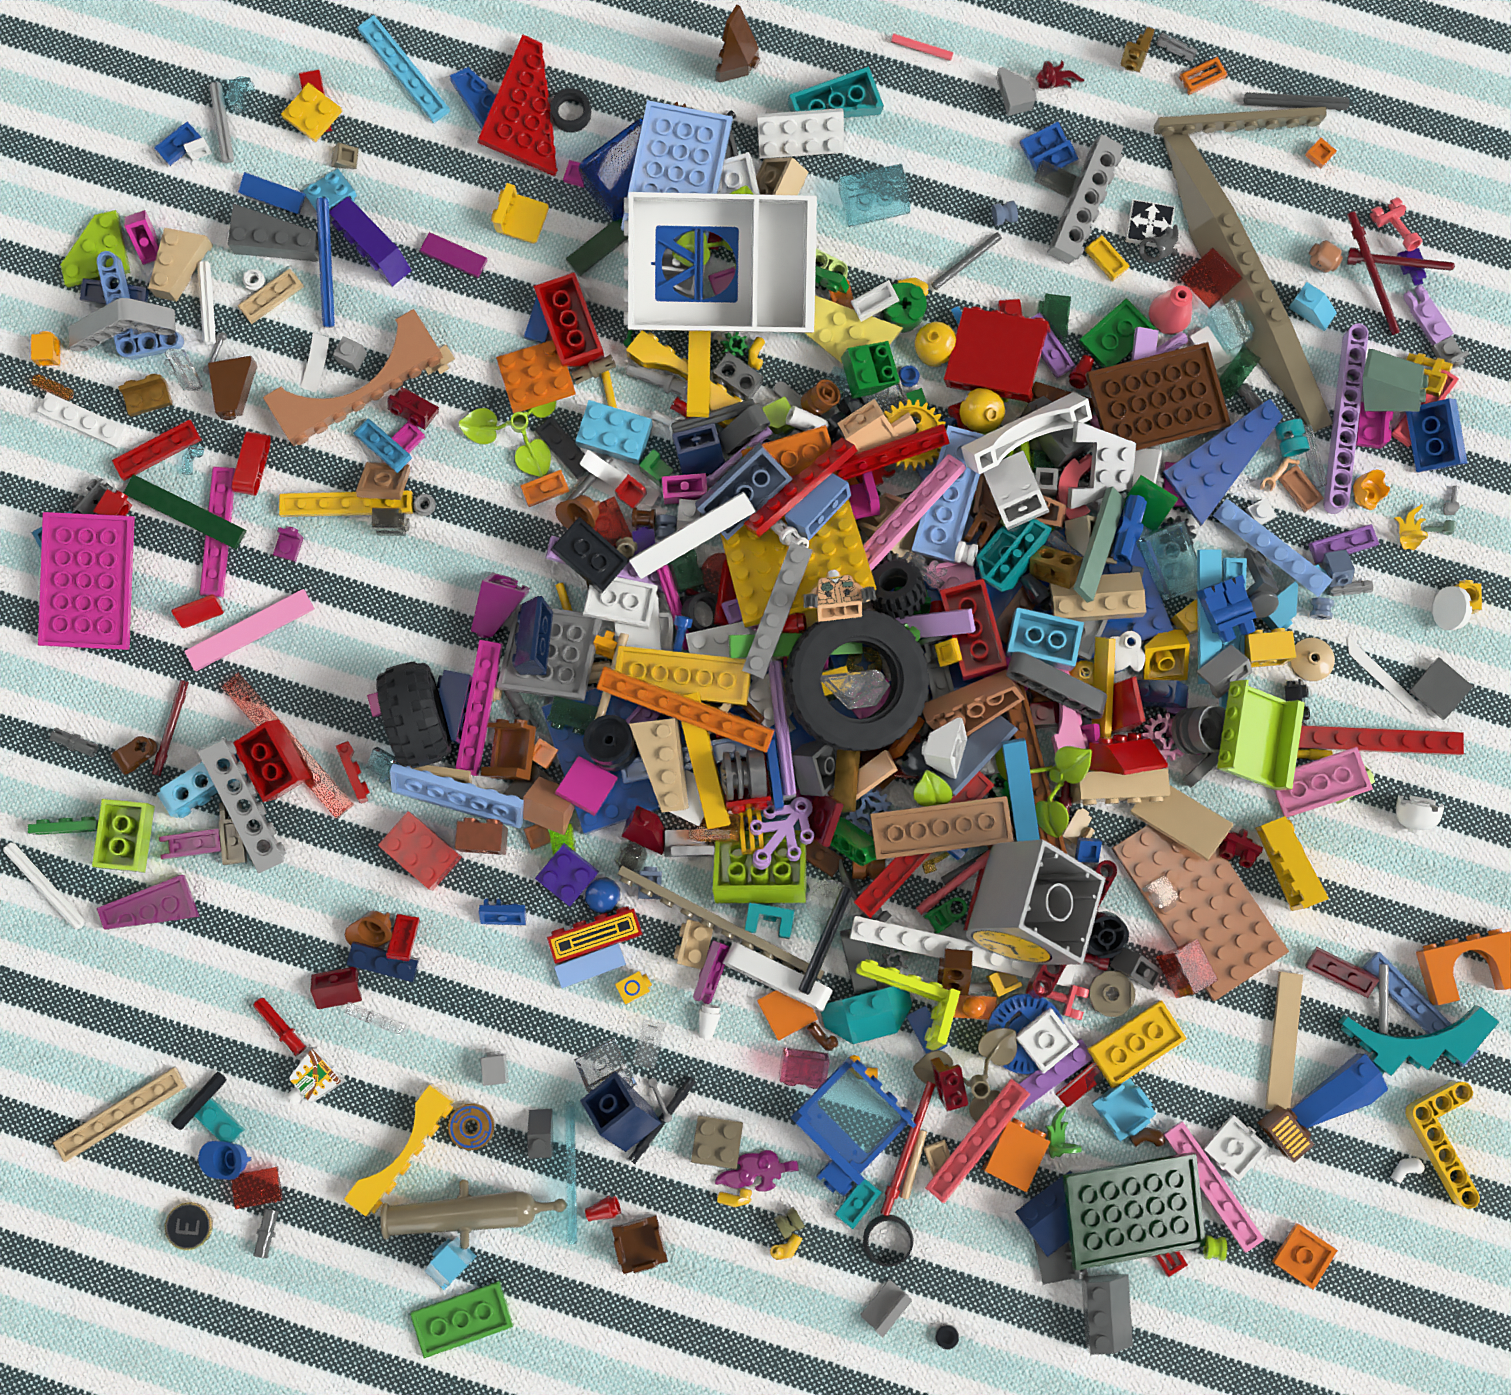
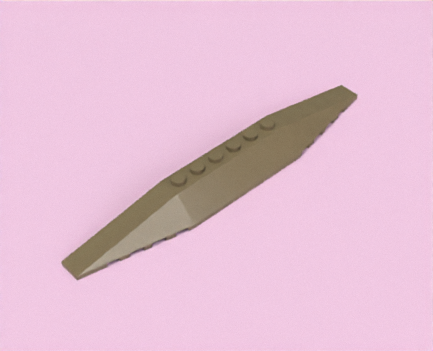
(1217, 226)

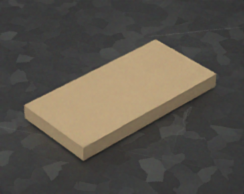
(1185, 822)

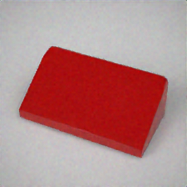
(198, 611)

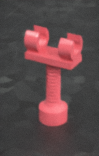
(1397, 209)
(1067, 999)

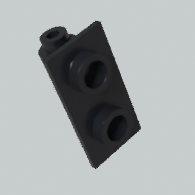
(1298, 692)

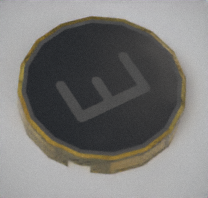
(188, 1226)

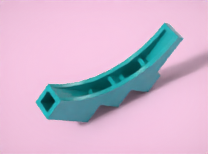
(1457, 1041)

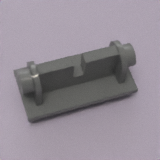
(86, 505)

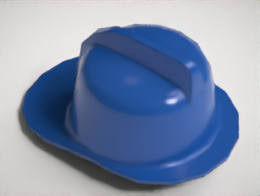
(222, 1159)

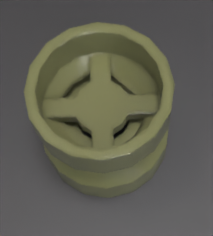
(784, 1224)

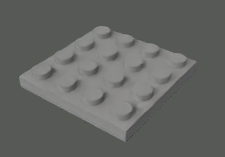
(568, 658)

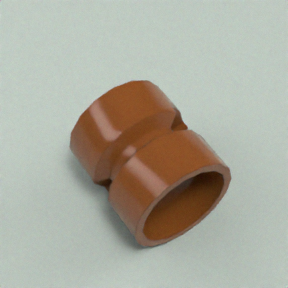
(820, 398)
(871, 869)

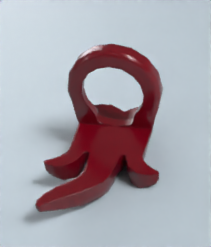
(1053, 77)

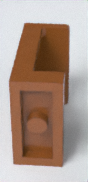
(511, 750)

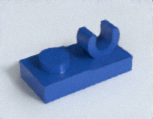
(502, 915)

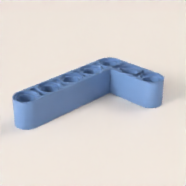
(131, 335)

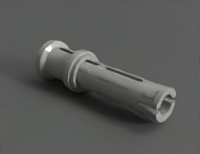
(668, 383)

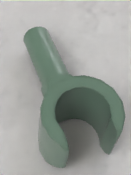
(1447, 529)

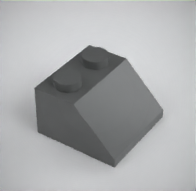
(815, 768)

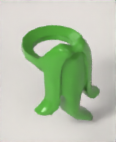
(1056, 1136)

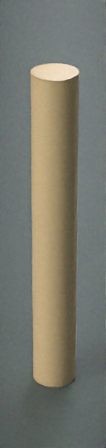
(913, 1165)

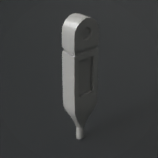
(782, 389)

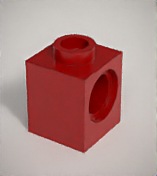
(113, 504)

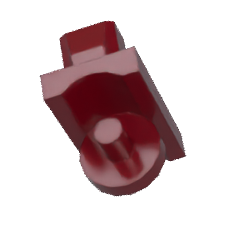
(1241, 846)

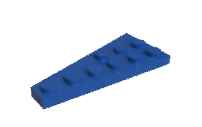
(1212, 468)

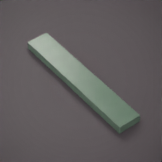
(1099, 544)

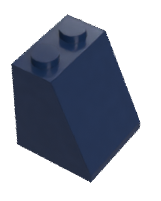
(619, 1112)

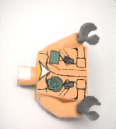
(838, 597)

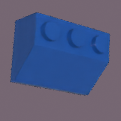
(1436, 436)

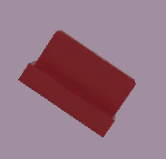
(335, 987)

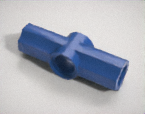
(1129, 528)

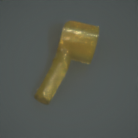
(929, 865)

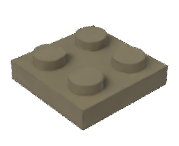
(717, 1142)

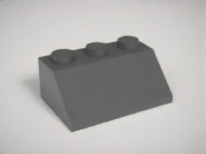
(1107, 1313)

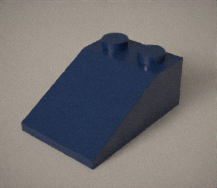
(454, 695)

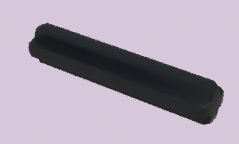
(199, 1100)

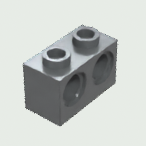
(741, 374)

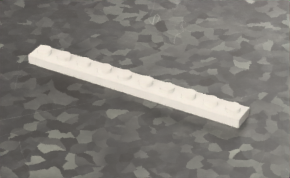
(935, 945)

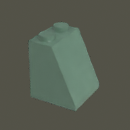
(1393, 383)

